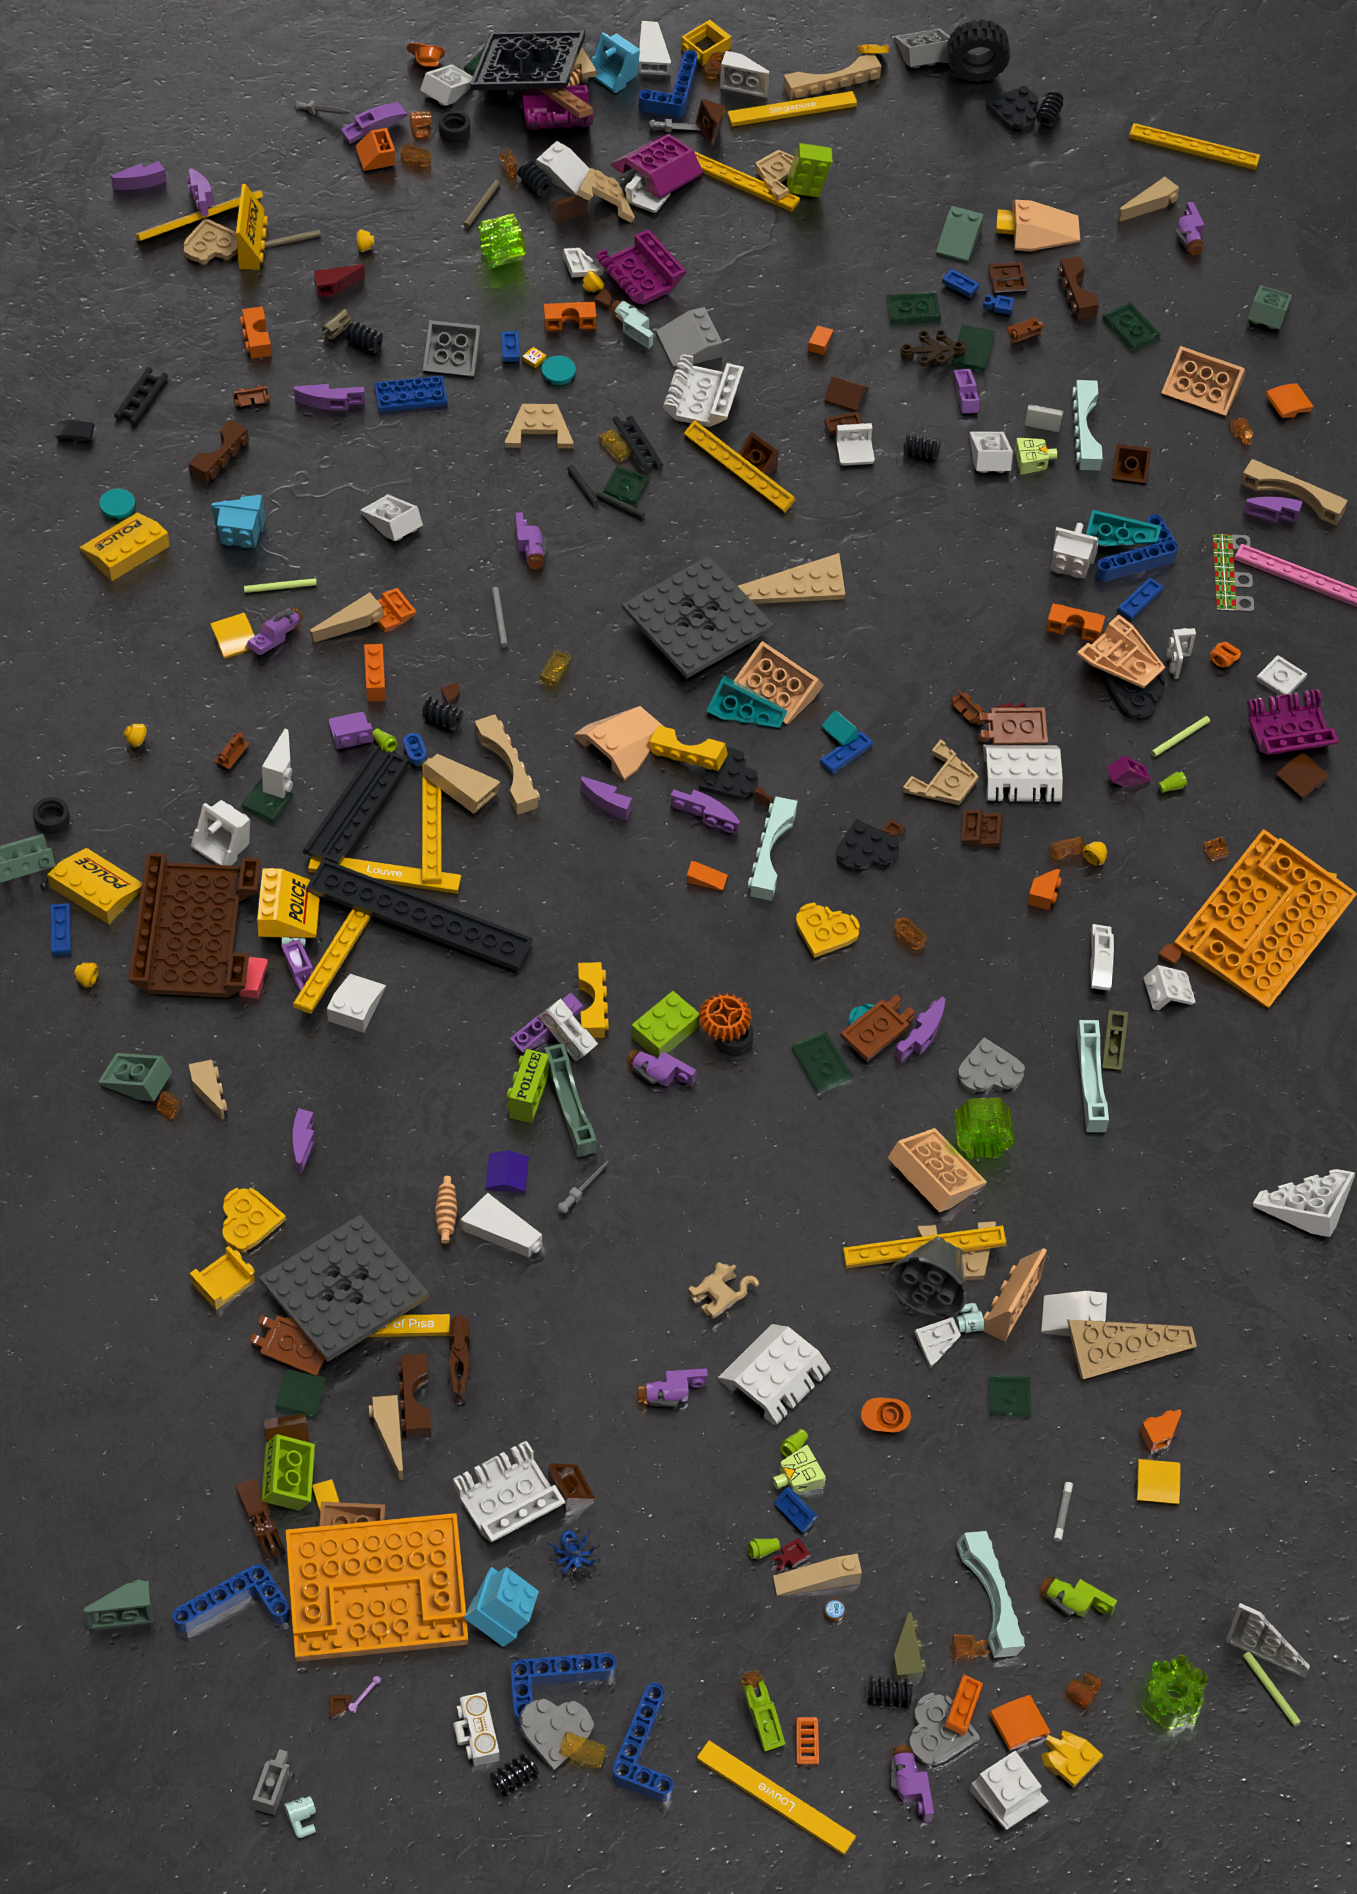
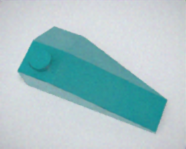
(1119, 530)
(742, 704)

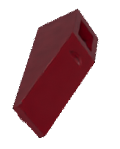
(334, 280)

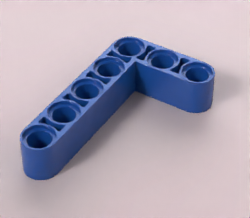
(673, 103)
(1140, 559)
(233, 1597)
(554, 1676)
(637, 1745)

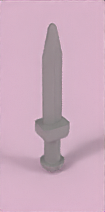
(312, 108)
(668, 125)
(575, 1194)

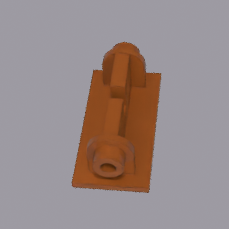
(1025, 329)
(258, 393)
(964, 702)
(232, 751)

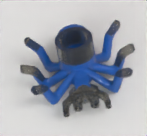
(572, 1550)

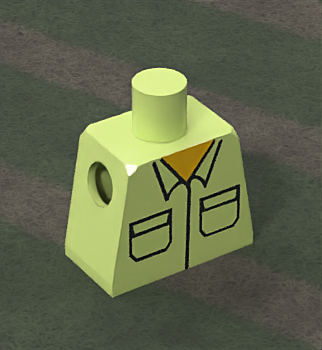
(1033, 455)
(800, 1472)

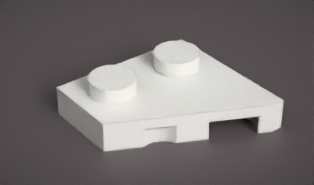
(579, 263)
(937, 1339)

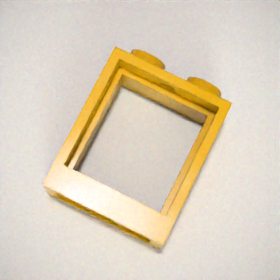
(712, 31)

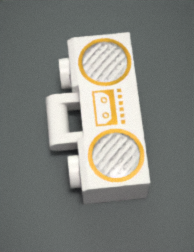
(567, 1030)
(482, 1738)

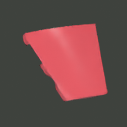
(255, 975)

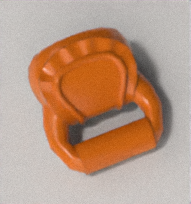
(1223, 658)

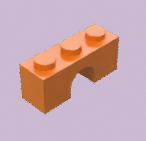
(582, 312)
(257, 342)
(1063, 617)
(374, 672)

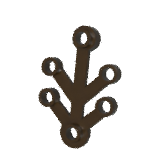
(935, 349)

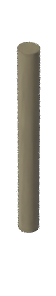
(481, 204)
(290, 239)

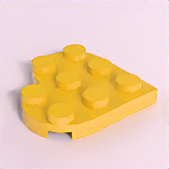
(826, 930)
(248, 1218)

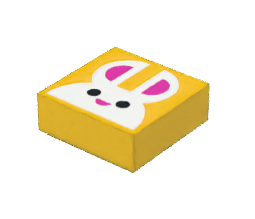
(534, 357)

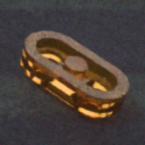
(713, 66)
(415, 155)
(1066, 848)
(911, 933)

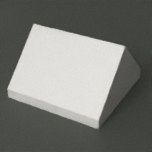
(1044, 418)

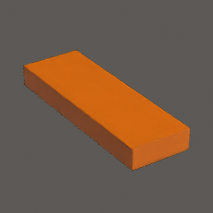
(963, 1705)

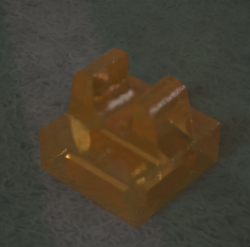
(1216, 848)
(169, 1104)

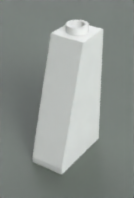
(653, 51)
(501, 1226)

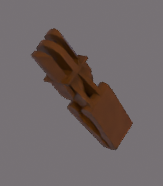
(459, 1340)
(258, 1511)

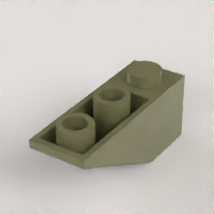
(907, 1659)

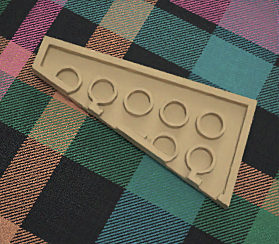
(807, 582)
(1116, 1345)

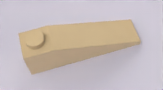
(1154, 198)
(353, 617)
(387, 1425)
(819, 1576)

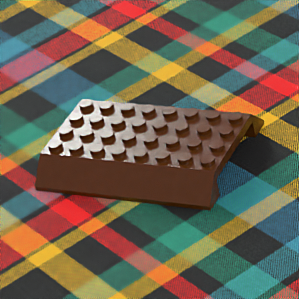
(190, 927)

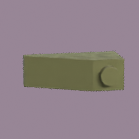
(1114, 1039)

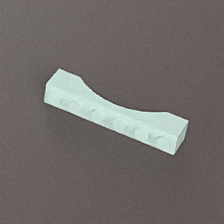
(1089, 450)
(780, 820)
(1090, 1068)
(978, 1555)

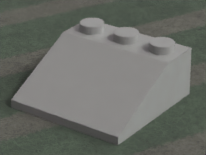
(923, 47)
(691, 335)
(452, 348)

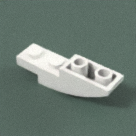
(1102, 957)

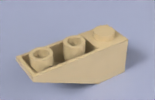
(205, 1085)

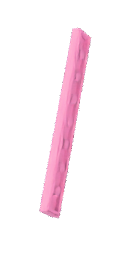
(1297, 574)

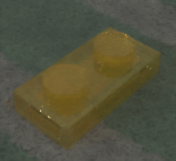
(615, 445)
(555, 667)
(582, 1749)

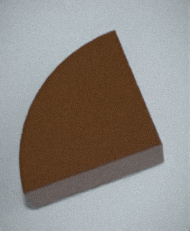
(603, 299)
(450, 692)
(761, 797)
(893, 828)
(338, 1705)

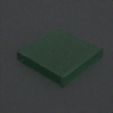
(626, 485)
(265, 804)
(300, 1393)
(1009, 1396)

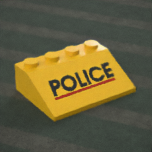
(250, 231)
(126, 545)
(94, 884)
(286, 906)

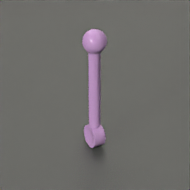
(353, 1706)

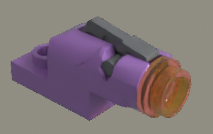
(1191, 229)
(531, 542)
(275, 630)
(661, 1069)
(673, 1389)
(910, 1783)

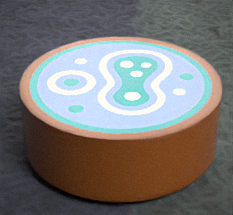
(834, 1610)

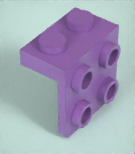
(351, 730)

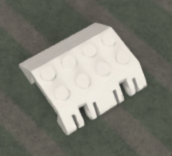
(701, 392)
(1023, 769)
(776, 1370)
(507, 1494)

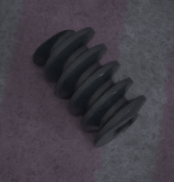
(1050, 109)
(535, 178)
(364, 337)
(921, 446)
(441, 715)
(889, 1690)
(513, 1773)

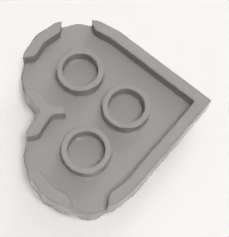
(990, 1068)
(545, 1725)
(930, 1739)

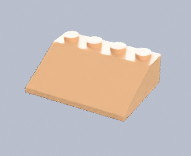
(1203, 381)
(779, 680)
(936, 1169)
(1014, 1295)

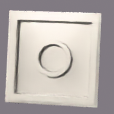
(1281, 676)

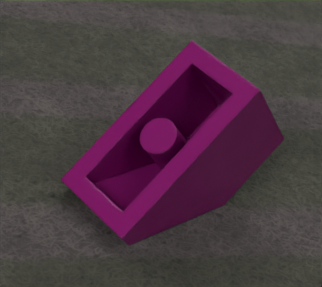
(1128, 772)

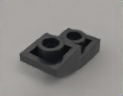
(74, 429)

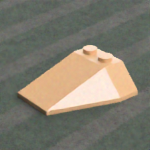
(1043, 226)
(1123, 654)
(622, 739)

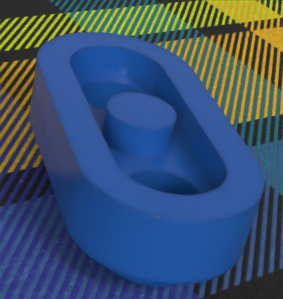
(415, 748)

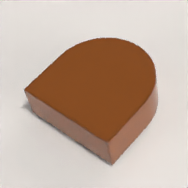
(1170, 954)

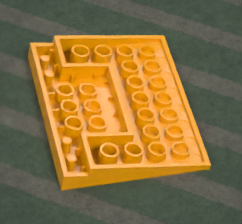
(1265, 918)
(376, 1587)

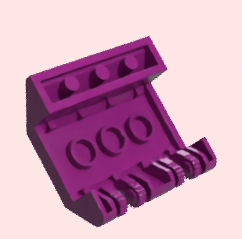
(546, 113)
(643, 269)
(1288, 724)

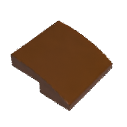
(1007, 277)
(1302, 775)
(981, 828)

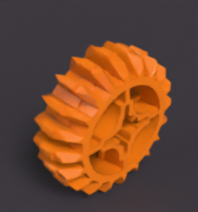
(720, 1022)

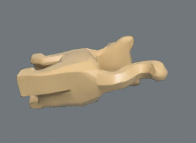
(716, 1289)

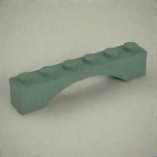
(571, 1107)

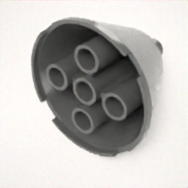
(931, 1279)

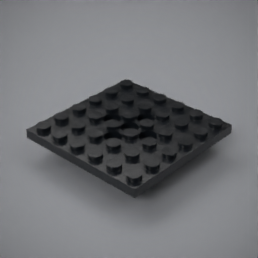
(527, 60)

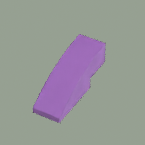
(139, 177)
(966, 391)
(1273, 508)
(606, 797)
(298, 963)
(303, 1137)

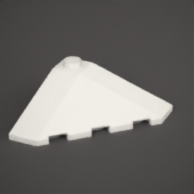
(1309, 1205)
(1255, 1634)

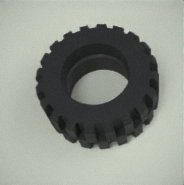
(977, 35)

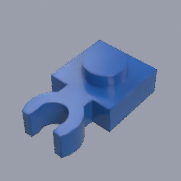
(1000, 304)

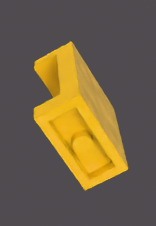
(223, 1278)

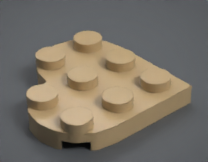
(210, 241)

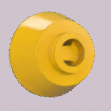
(364, 241)
(592, 282)
(135, 734)
(1095, 853)
(86, 974)

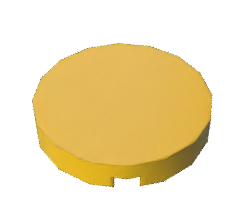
(872, 48)

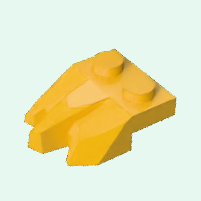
(1070, 1757)

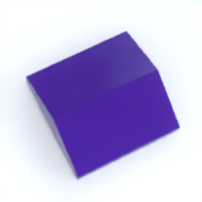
(507, 1172)

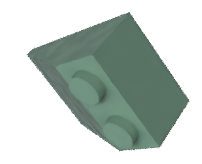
(960, 234)
(1269, 307)
(136, 1075)
(122, 1607)

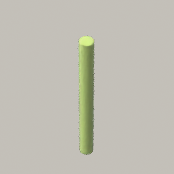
(280, 585)
(1177, 738)
(1271, 1688)

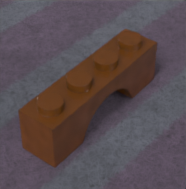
(1083, 303)
(207, 465)
(417, 1418)

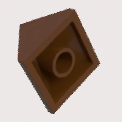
(710, 119)
(568, 207)
(845, 393)
(760, 454)
(1131, 463)
(289, 1426)
(570, 1484)

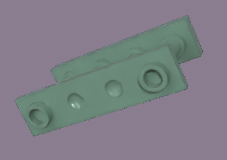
(25, 857)

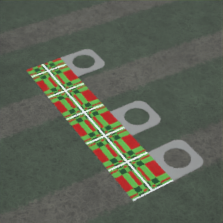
(1225, 577)

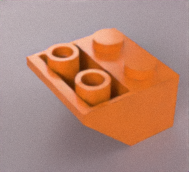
(376, 150)

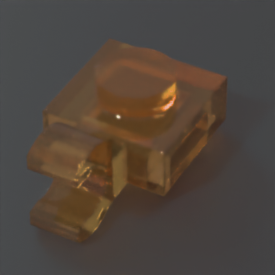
(510, 164)
(1242, 429)

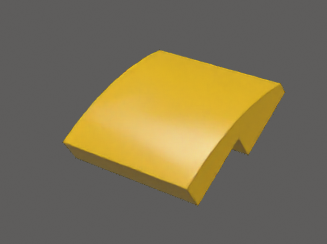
(1005, 222)
(232, 635)
(1158, 1481)

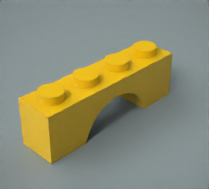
(707, 754)
(590, 981)

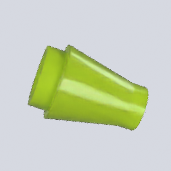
(384, 740)
(1173, 782)
(793, 1443)
(761, 1547)

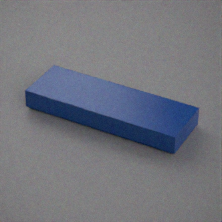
(1140, 599)
(845, 754)
(60, 929)

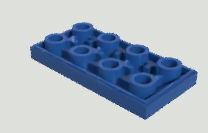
(410, 393)

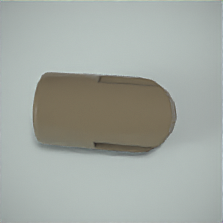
(337, 324)

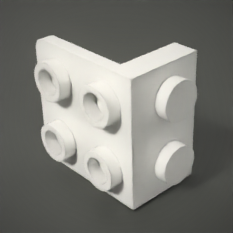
(638, 195)
(855, 444)
(1179, 646)
(1167, 985)

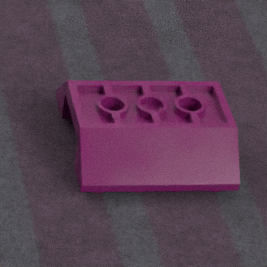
(664, 162)

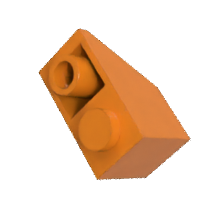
(1043, 890)
(1160, 1430)

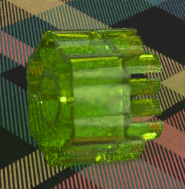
(505, 240)
(985, 1124)
(1178, 1677)

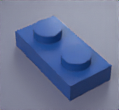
(960, 283)
(510, 346)
(796, 1509)

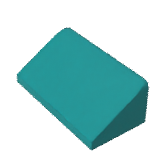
(840, 728)

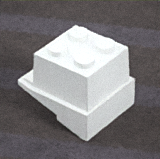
(1073, 552)
(221, 833)
(1008, 1790)

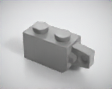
(272, 1784)

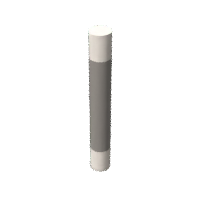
(1063, 1511)

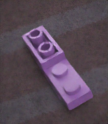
(373, 119)
(201, 191)
(330, 399)
(711, 810)
(926, 1029)
(536, 1032)

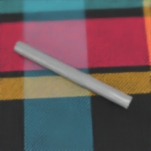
(499, 617)

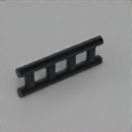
(143, 404)
(638, 435)

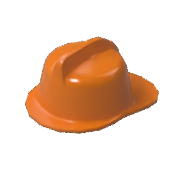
(426, 54)
(886, 1414)

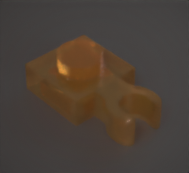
(966, 1647)

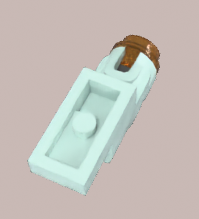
(634, 322)

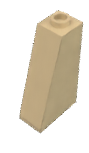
(461, 782)

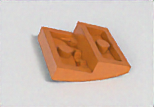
(1289, 400)
(395, 609)
(1019, 1722)

